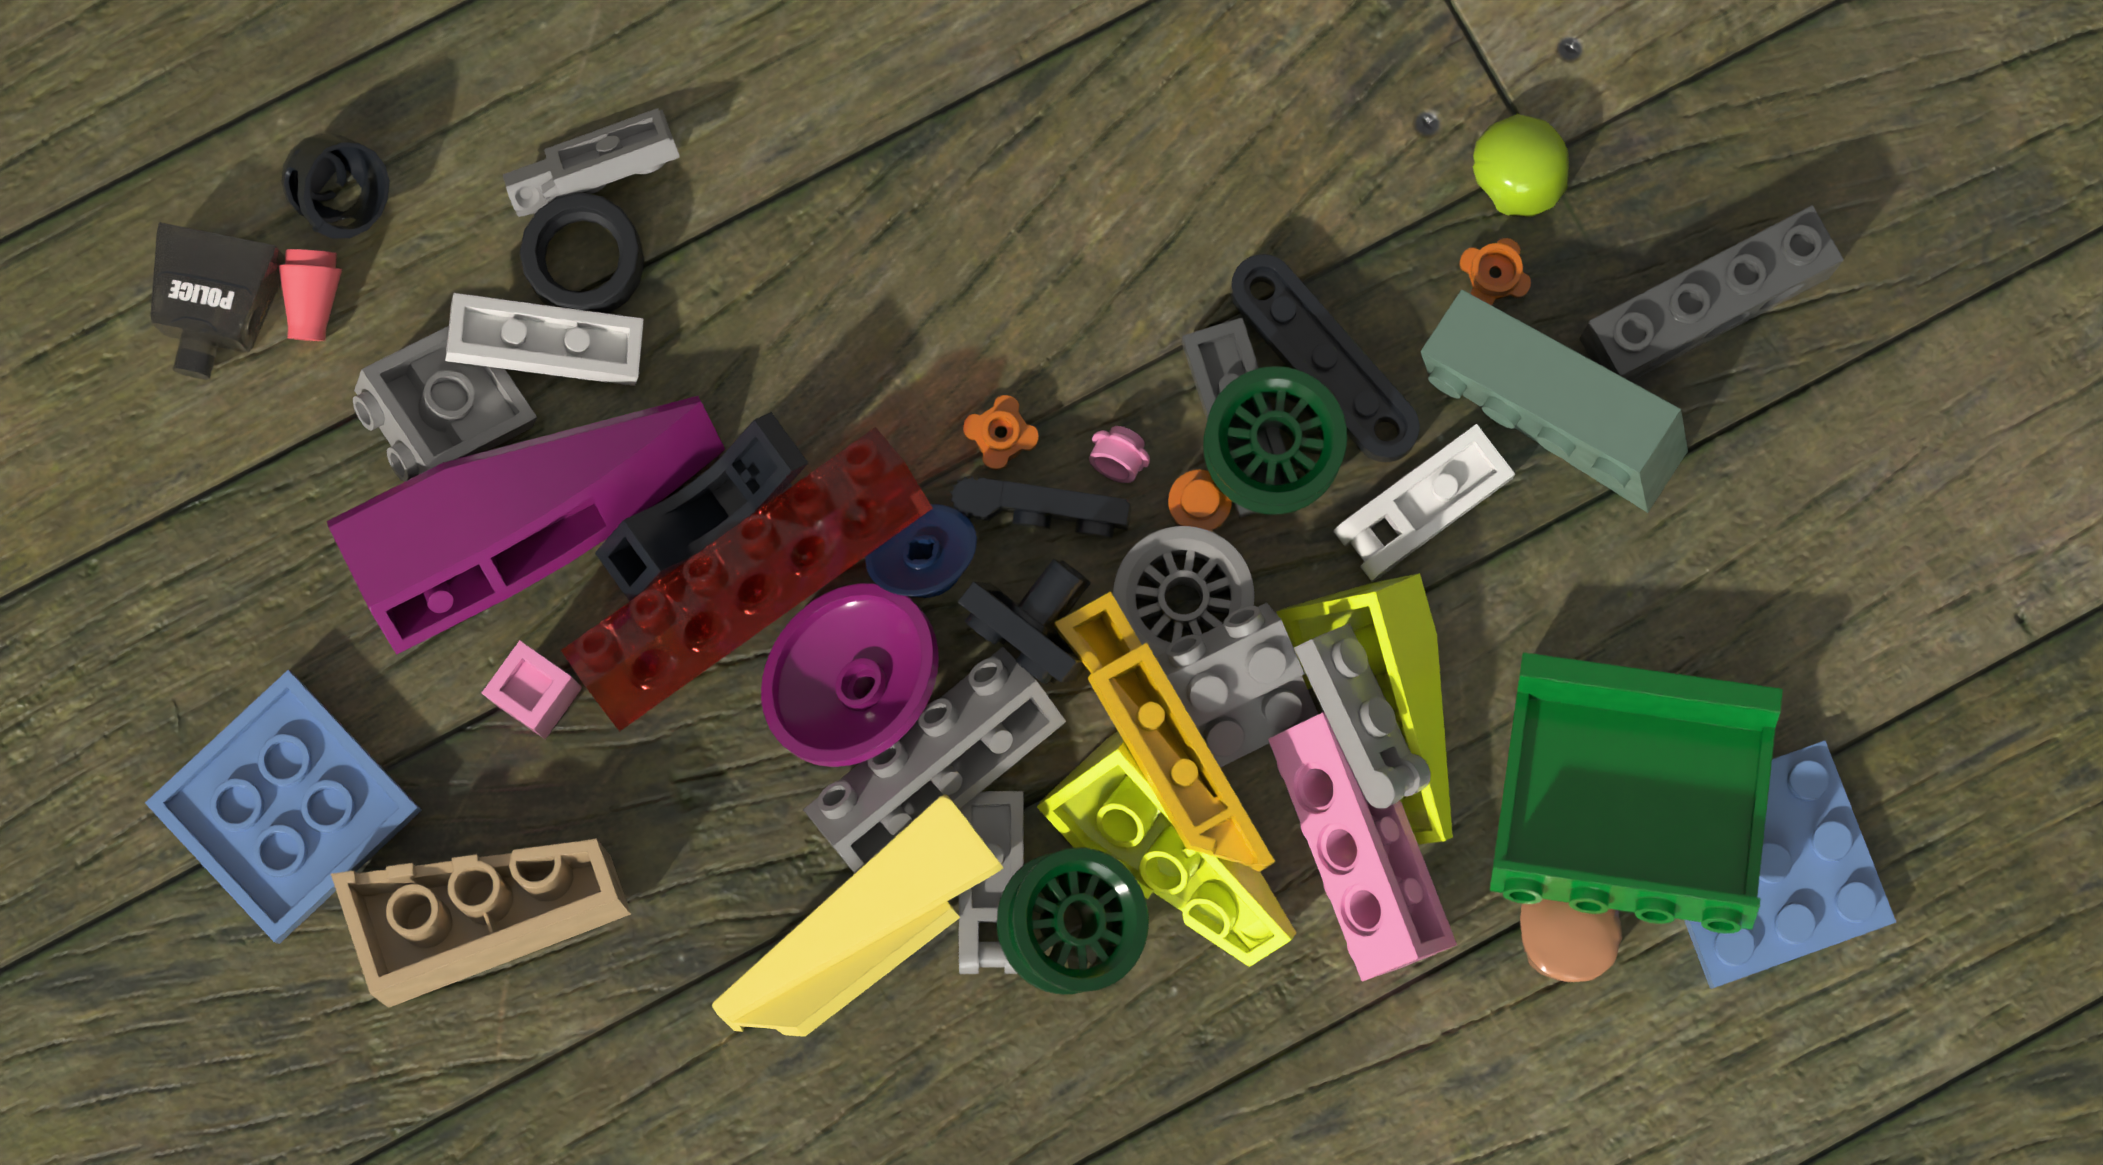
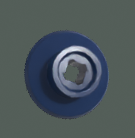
(940, 537)

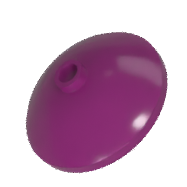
(829, 662)

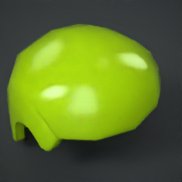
(1522, 165)

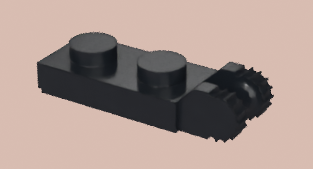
(1036, 505)

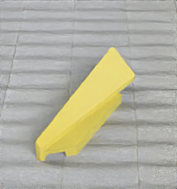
(864, 926)

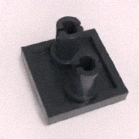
(1031, 622)

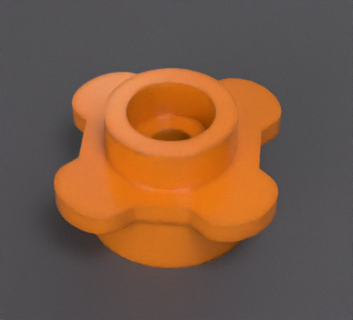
(1498, 255)
(1000, 450)

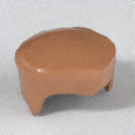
(1569, 942)

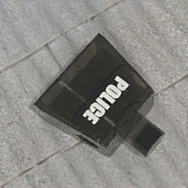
(211, 293)

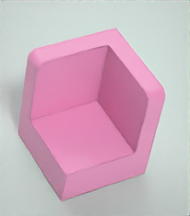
(532, 689)

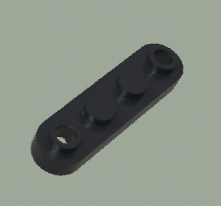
(1316, 344)

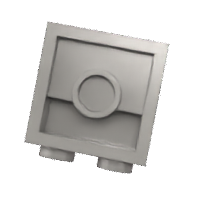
(437, 406)
(1239, 682)

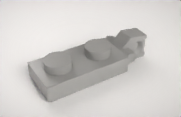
(592, 161)

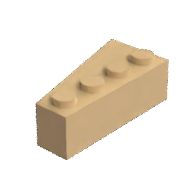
(473, 913)

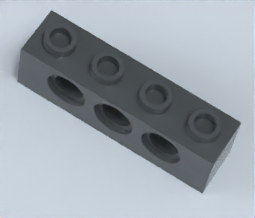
(1713, 296)

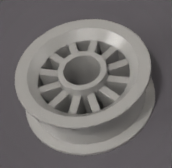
(1162, 546)

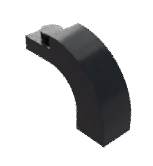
(733, 488)

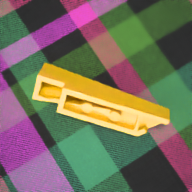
(1161, 735)

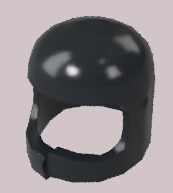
(311, 167)

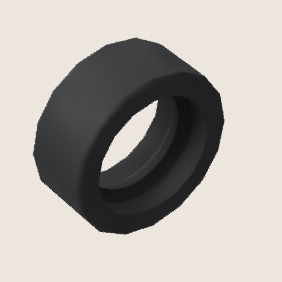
(573, 209)

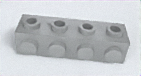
(950, 751)

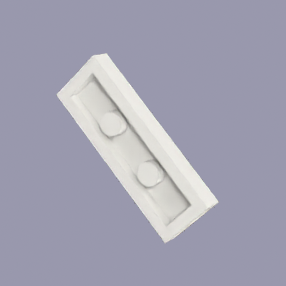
(544, 339)

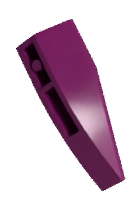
(512, 515)

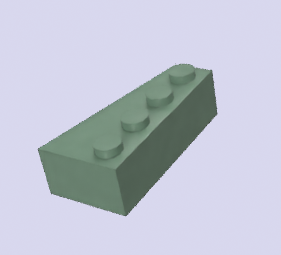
(1557, 399)

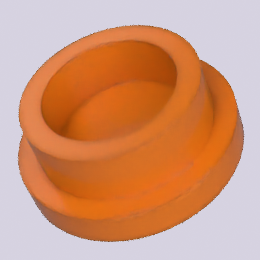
(1198, 501)

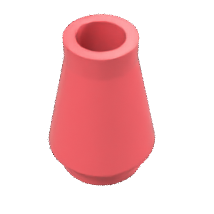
(309, 291)

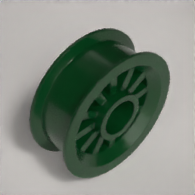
(1309, 396)
(1117, 889)

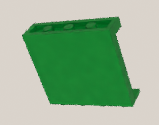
(1636, 792)

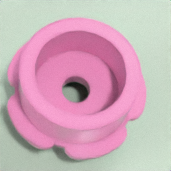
(1118, 454)

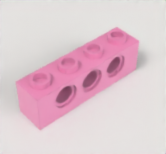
(1362, 854)

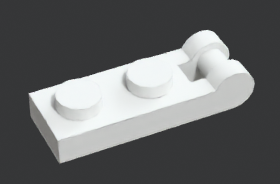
(1426, 501)

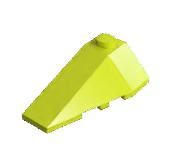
(1402, 650)
(1115, 811)

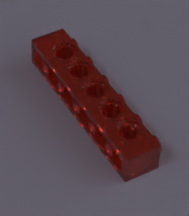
(747, 579)

